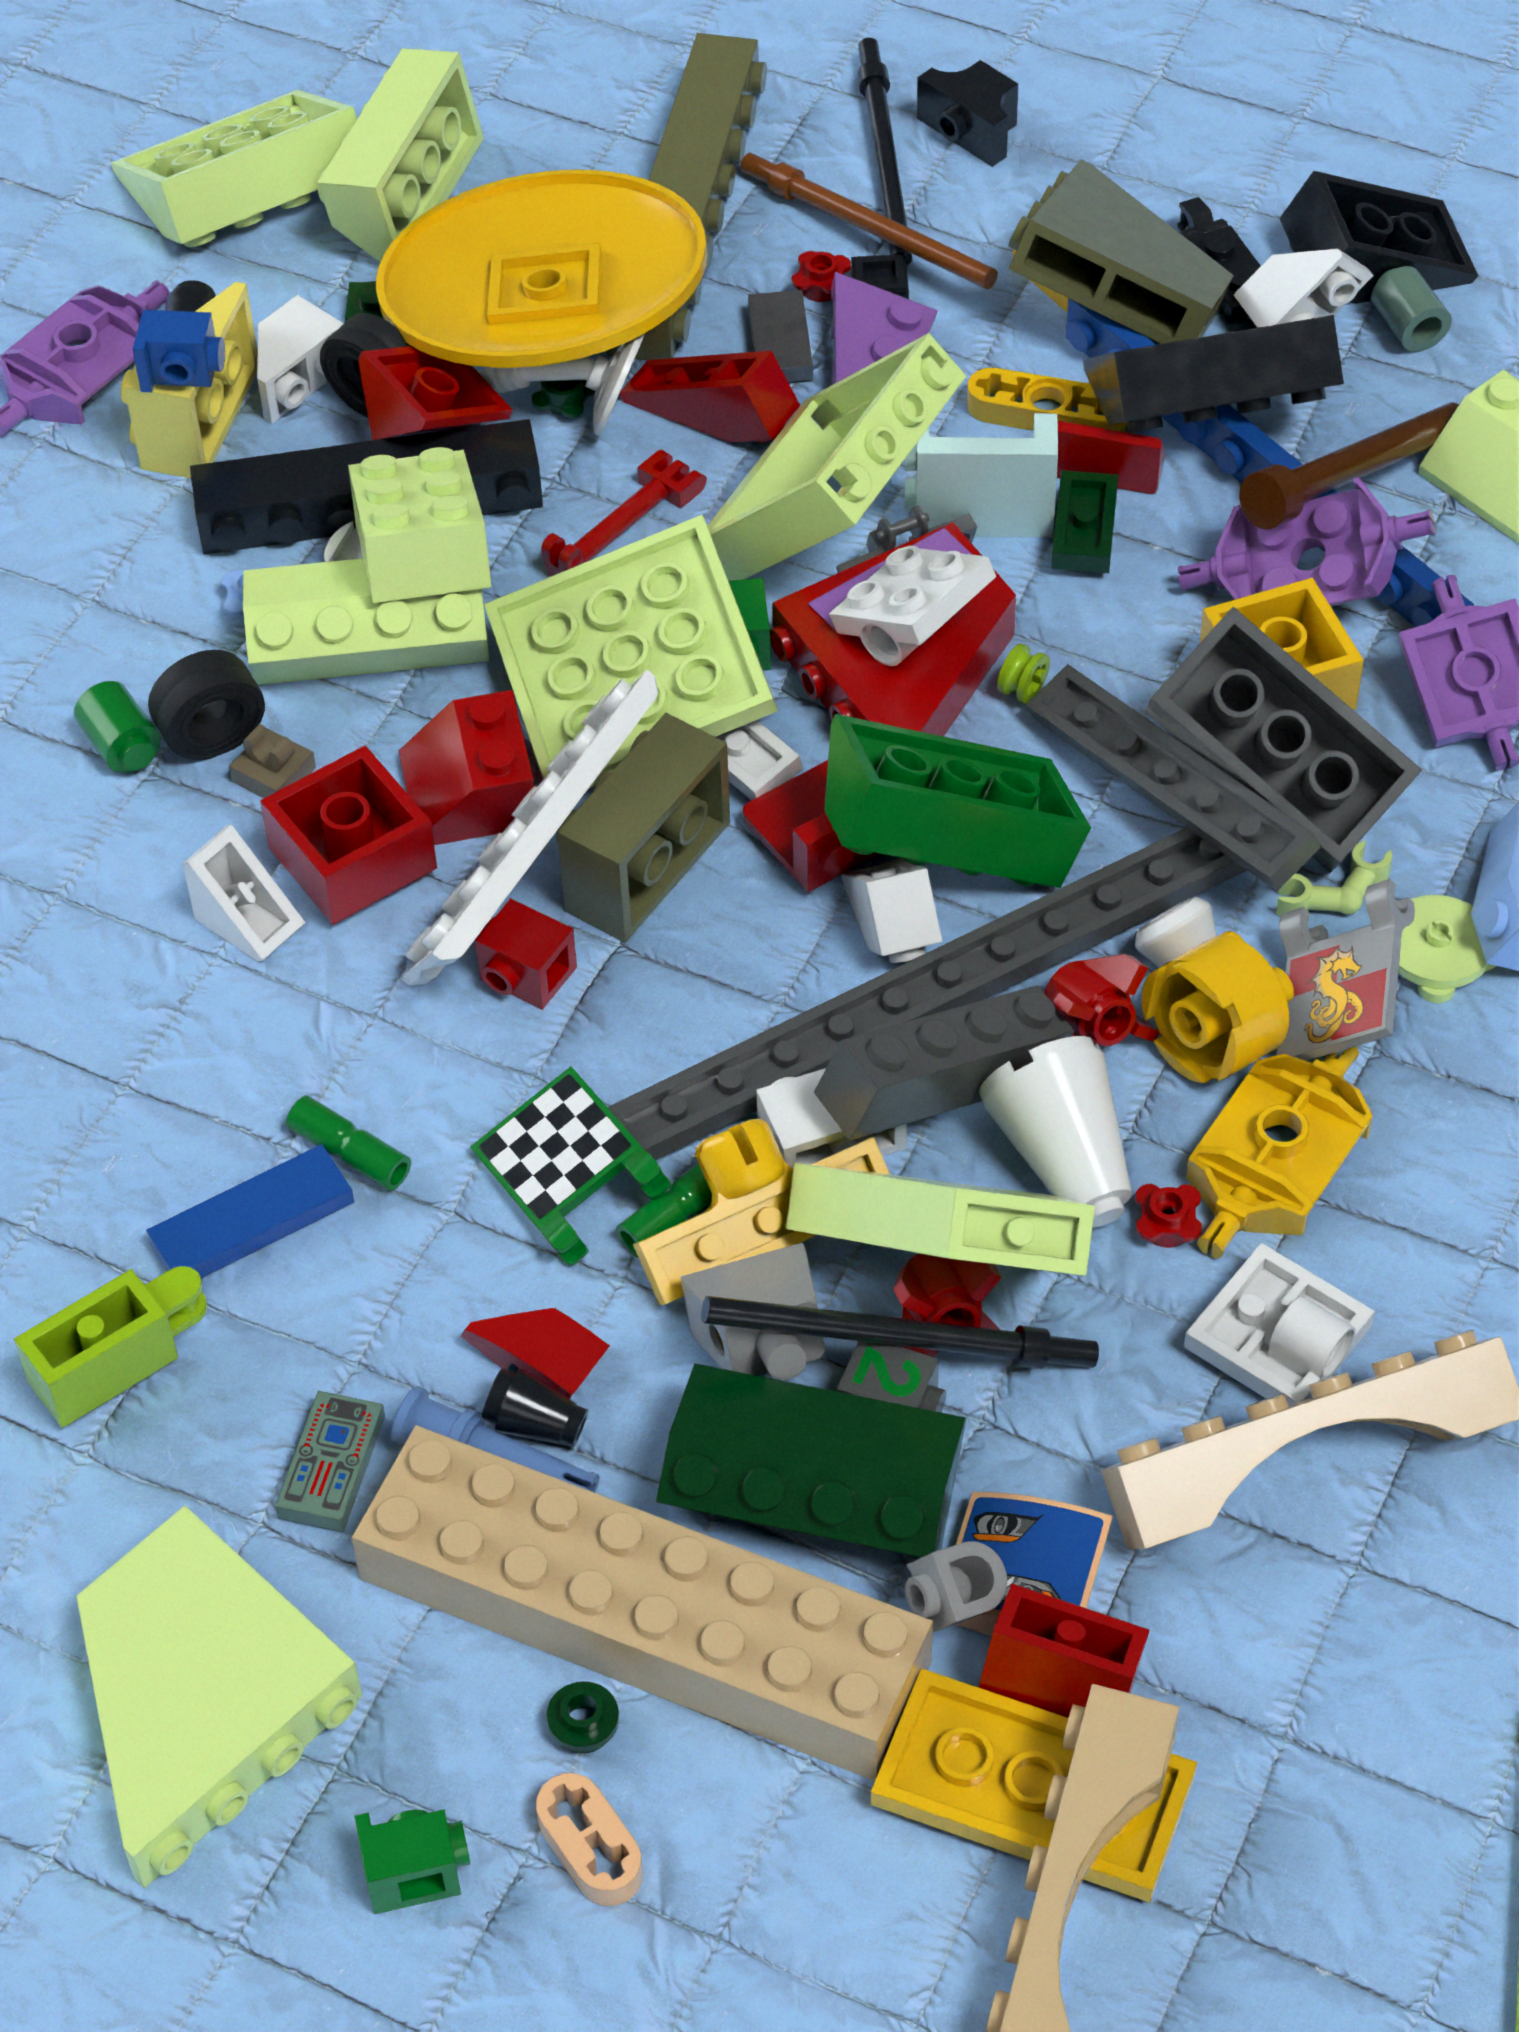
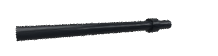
(874, 85)
(1025, 1346)

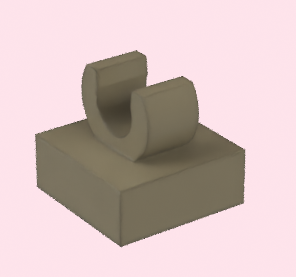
(270, 762)

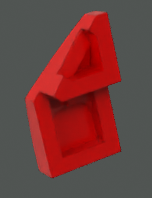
(540, 1343)

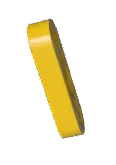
(1010, 384)

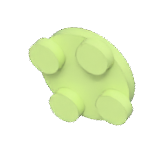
(1441, 948)

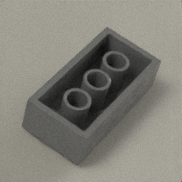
(1282, 735)

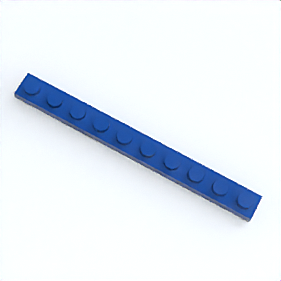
(1244, 449)

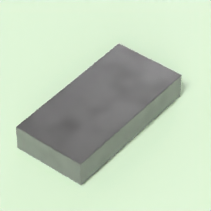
(781, 326)

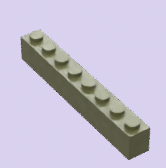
(700, 148)

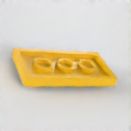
(986, 1772)

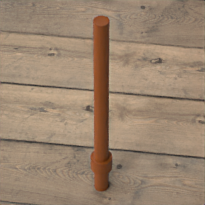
(792, 184)

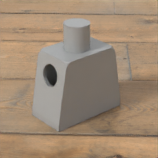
(770, 1277)

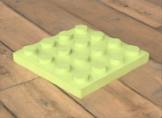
(624, 613)

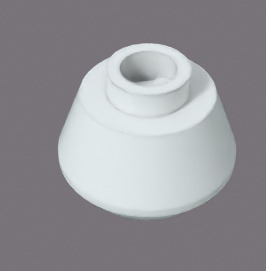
(1176, 931)

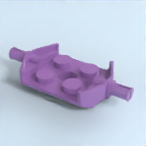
(55, 379)
(1349, 525)

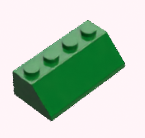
(951, 803)

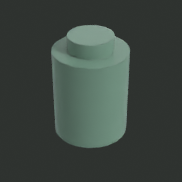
(1411, 308)

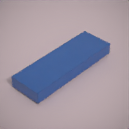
(252, 1214)

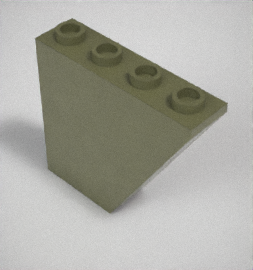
(1118, 258)

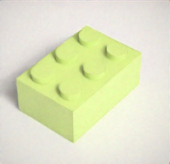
(419, 525)

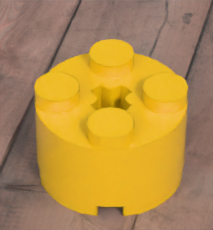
(1217, 1008)

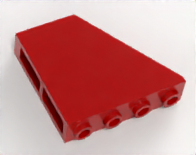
(925, 687)

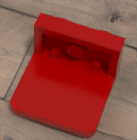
(798, 832)

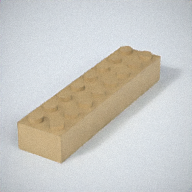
(644, 1600)

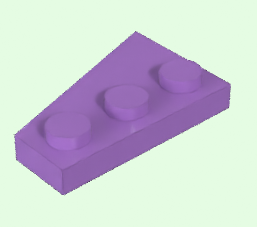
(871, 324)

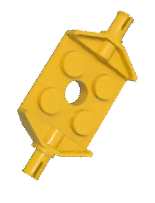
(1271, 1183)

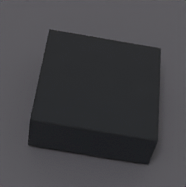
(883, 272)

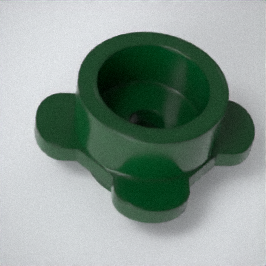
(562, 397)

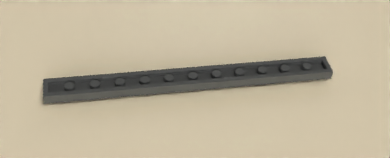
(937, 981)

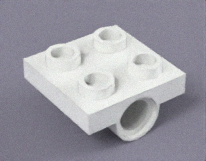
(910, 599)
(1278, 1327)

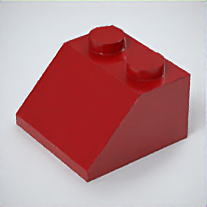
(469, 767)

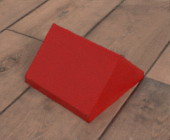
(424, 394)

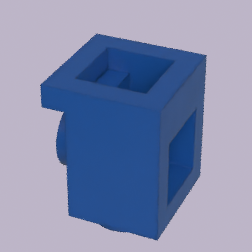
(177, 349)

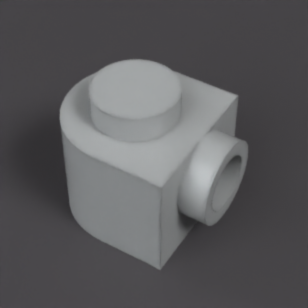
(956, 1584)

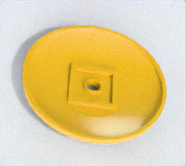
(542, 268)

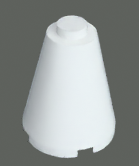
(1064, 1123)

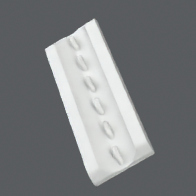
(534, 825)

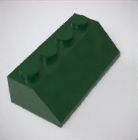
(812, 1460)

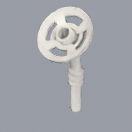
(602, 376)

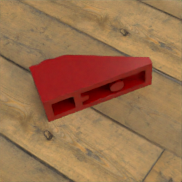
(720, 394)

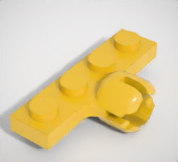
(747, 1206)

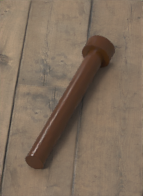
(1279, 493)

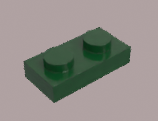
(1084, 521)

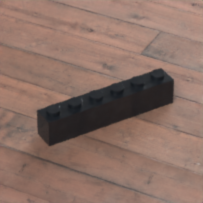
(310, 492)

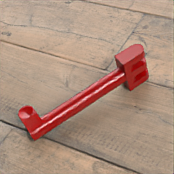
(660, 481)

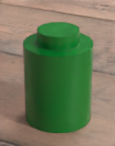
(117, 726)

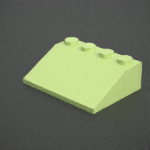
(236, 166)

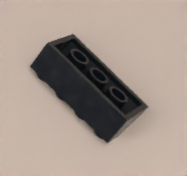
(1217, 371)

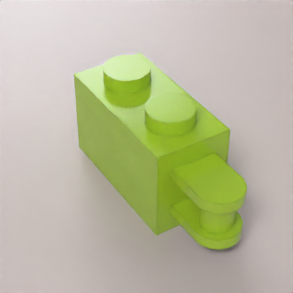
(109, 1340)

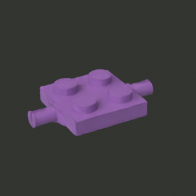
(1467, 671)

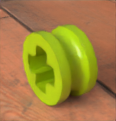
(1023, 673)

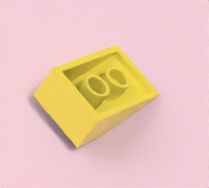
(190, 423)

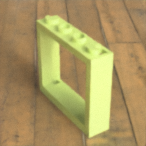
(861, 441)

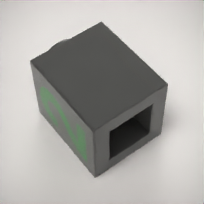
(893, 1376)

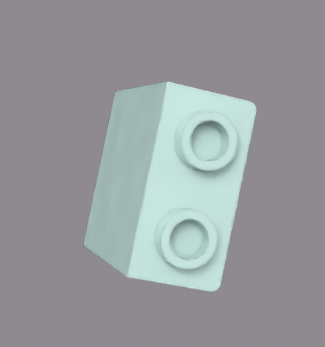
(999, 481)

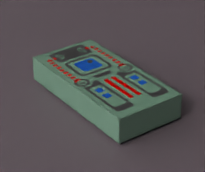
(330, 1461)

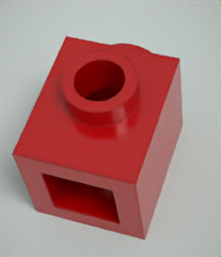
(525, 954)

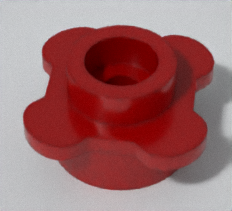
(817, 274)
(1163, 1228)

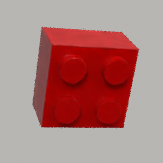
(349, 834)

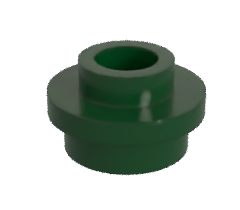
(588, 1734)

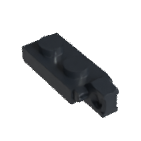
(1221, 245)

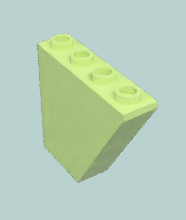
(942, 1218)
(201, 1687)

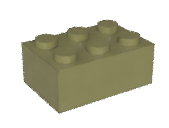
(644, 826)

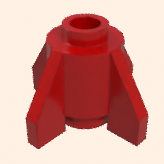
(1097, 999)
(945, 1292)

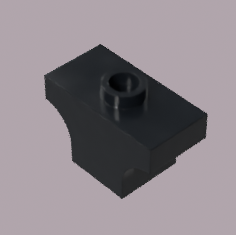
(970, 108)

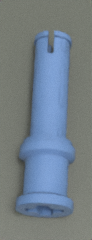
(471, 1430)

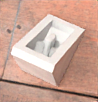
(238, 896)

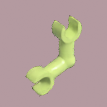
(1342, 899)

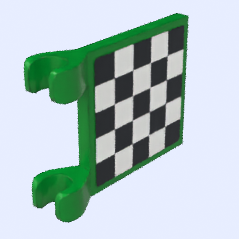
(560, 1154)

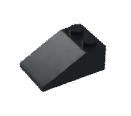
(1378, 230)

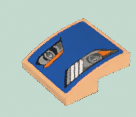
(1041, 1544)

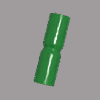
(354, 1146)
(683, 1199)

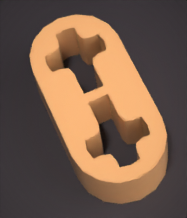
(576, 1847)

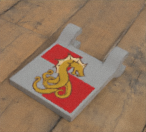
(1344, 981)

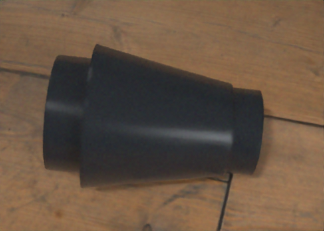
(532, 1409)

